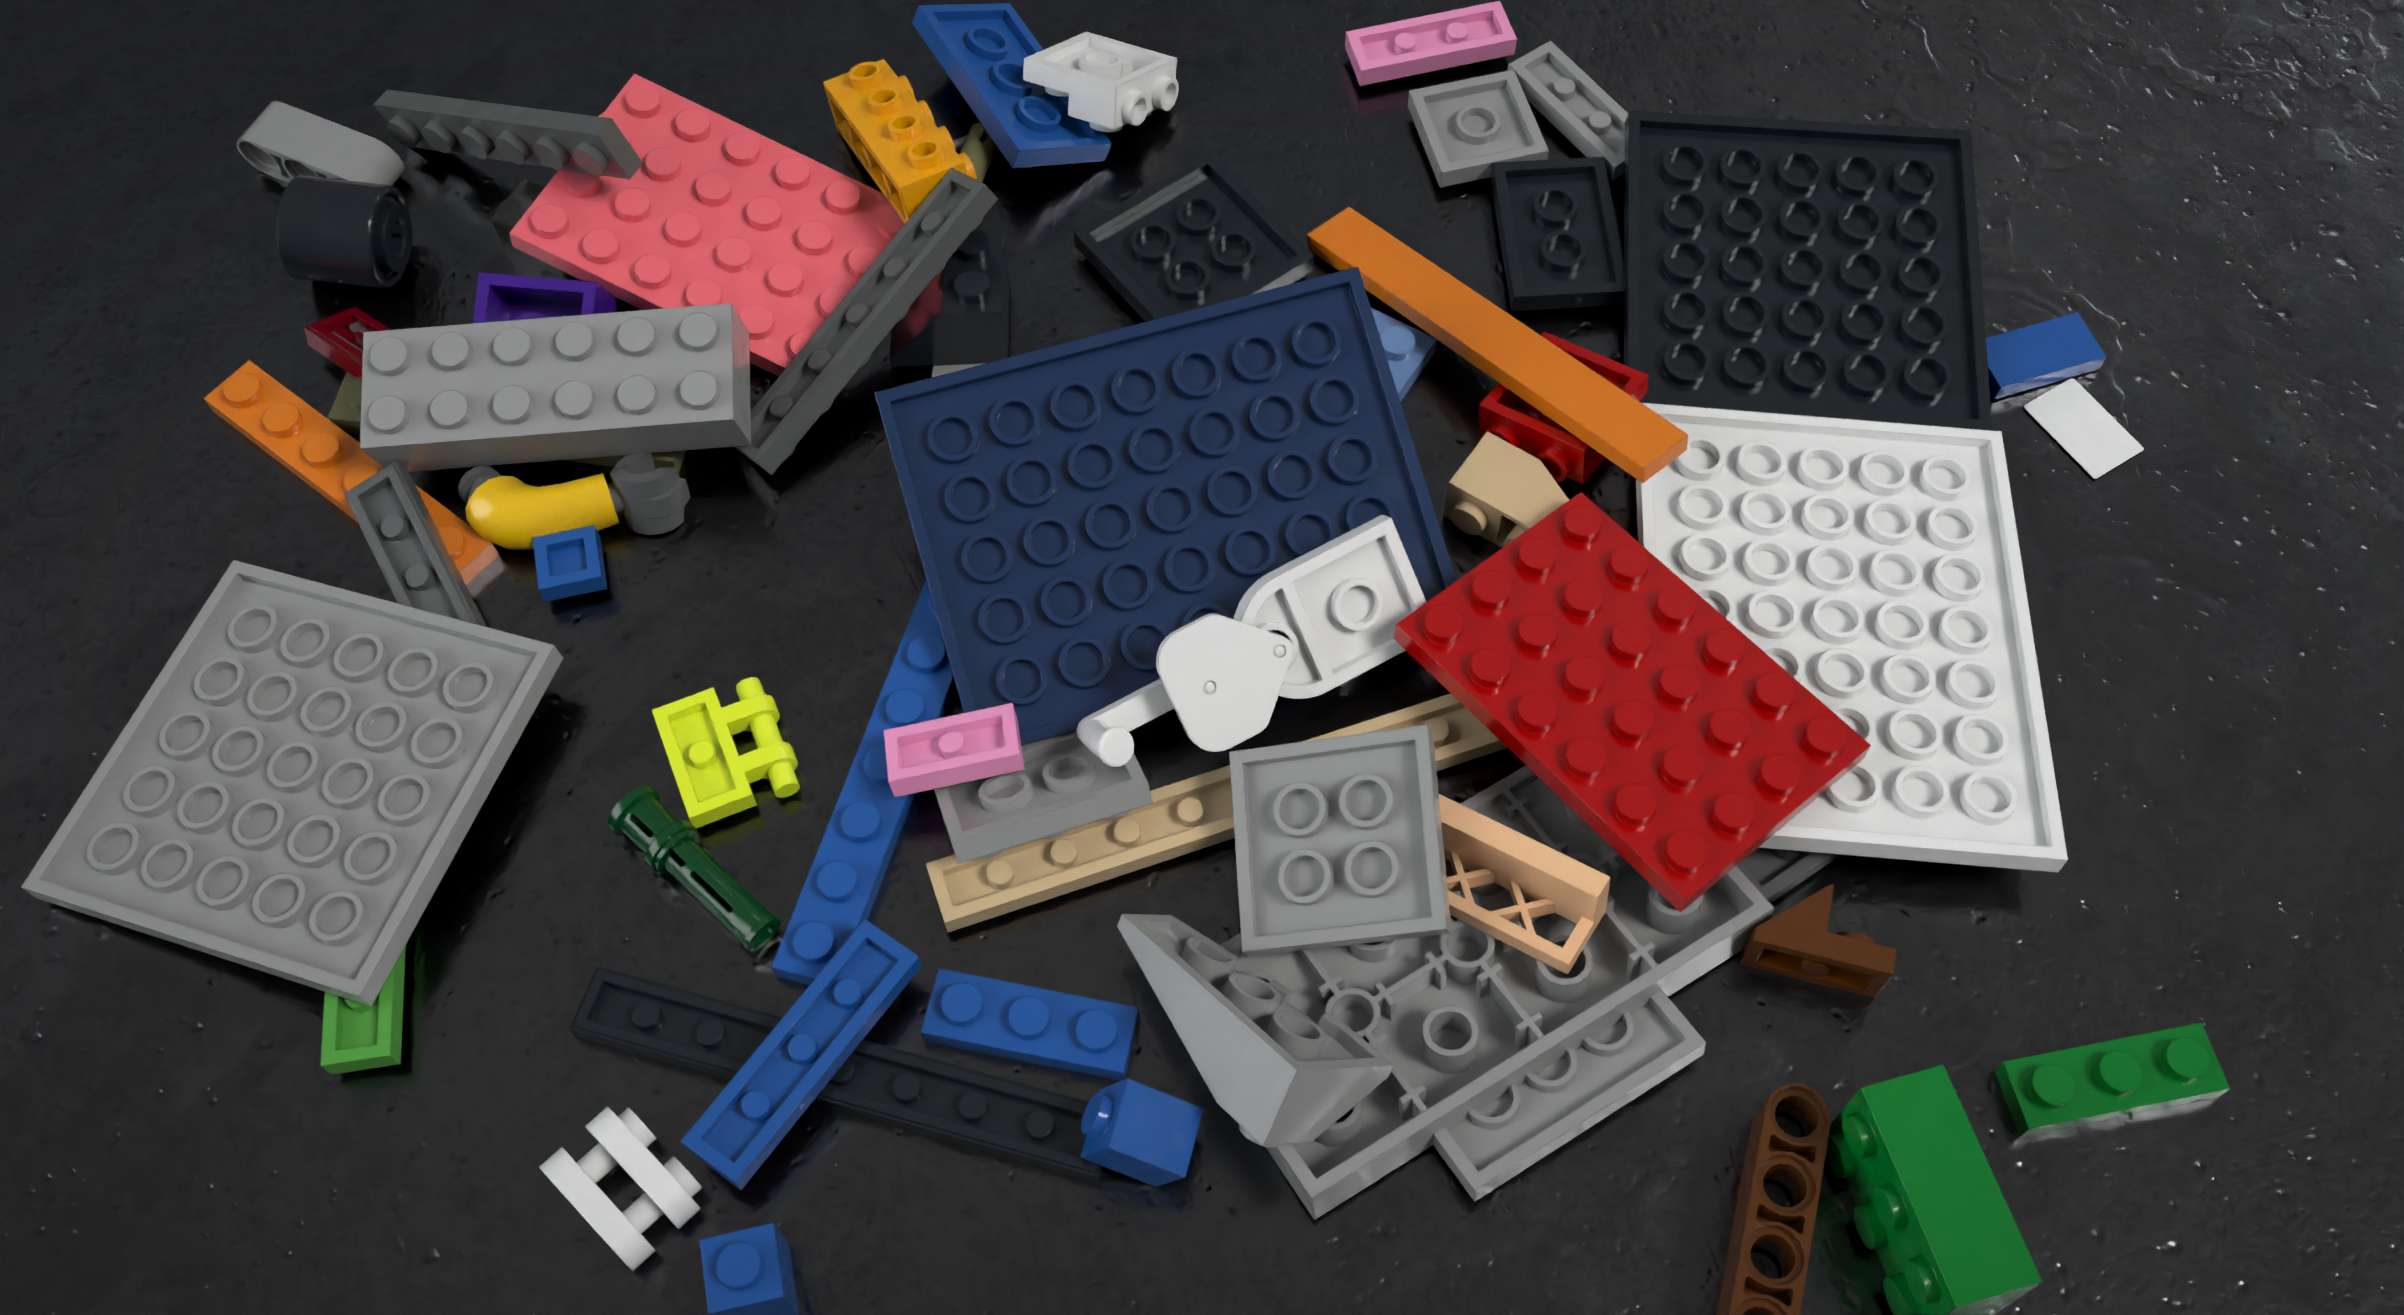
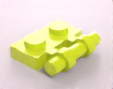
(705, 757)

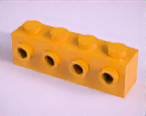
(893, 134)

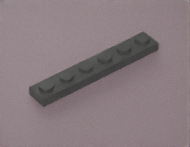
(509, 133)
(865, 317)

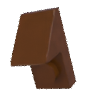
(1802, 949)

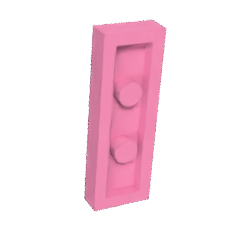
(1430, 43)

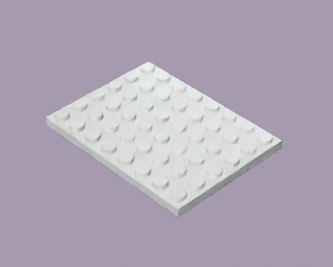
(1898, 598)

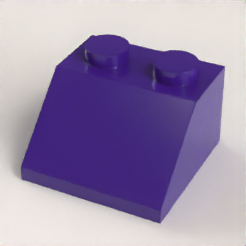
(526, 297)

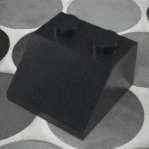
(961, 310)

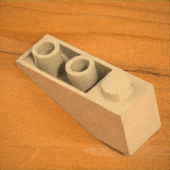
(1501, 492)

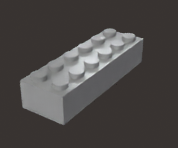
(556, 388)

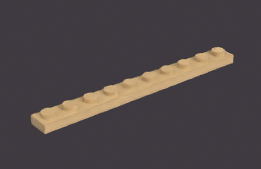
(1178, 822)

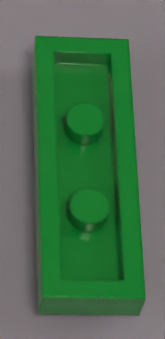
(2111, 1079)

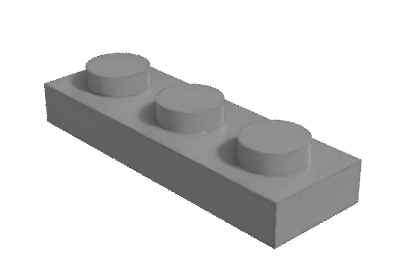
(1574, 105)

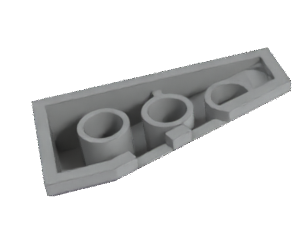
(1254, 1050)

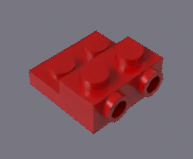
(1538, 435)

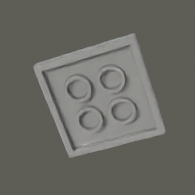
(1339, 841)

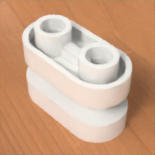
(624, 1142)

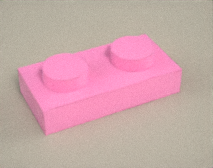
(953, 750)

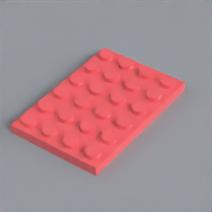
(712, 223)

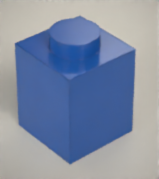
(1140, 1132)
(749, 1273)

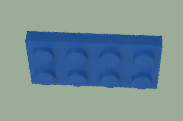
(984, 57)

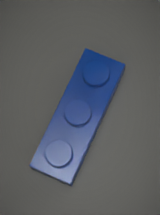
(1030, 1024)

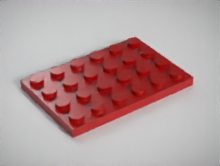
(1631, 698)

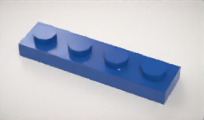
(801, 1054)

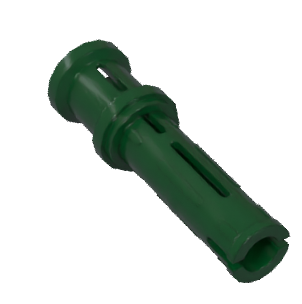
(674, 849)

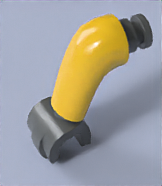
(514, 512)

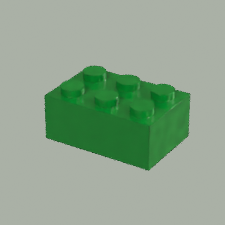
(1928, 1199)

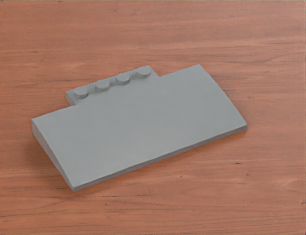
(1492, 1044)

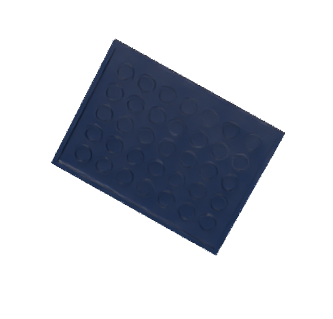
(1147, 481)

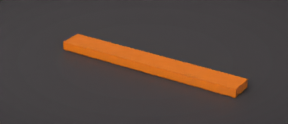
(1501, 346)

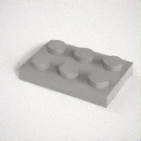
(1055, 793)

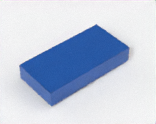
(2041, 355)

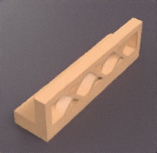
(1528, 871)

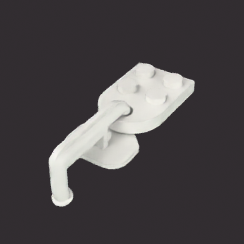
(1227, 673)

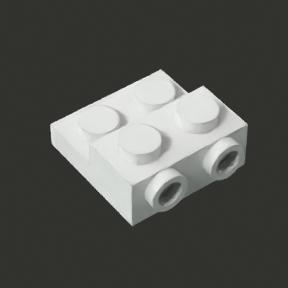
(1105, 79)

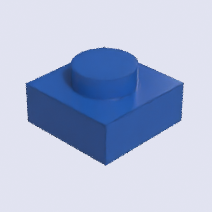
(569, 563)

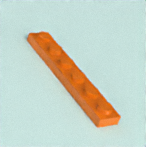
(326, 454)

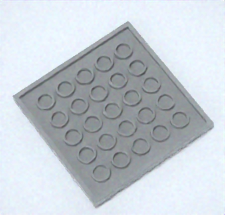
(297, 779)

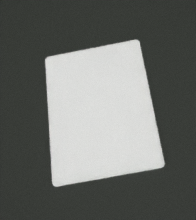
(2083, 428)

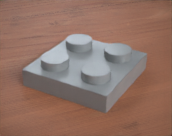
(1474, 125)

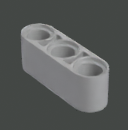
(297, 143)

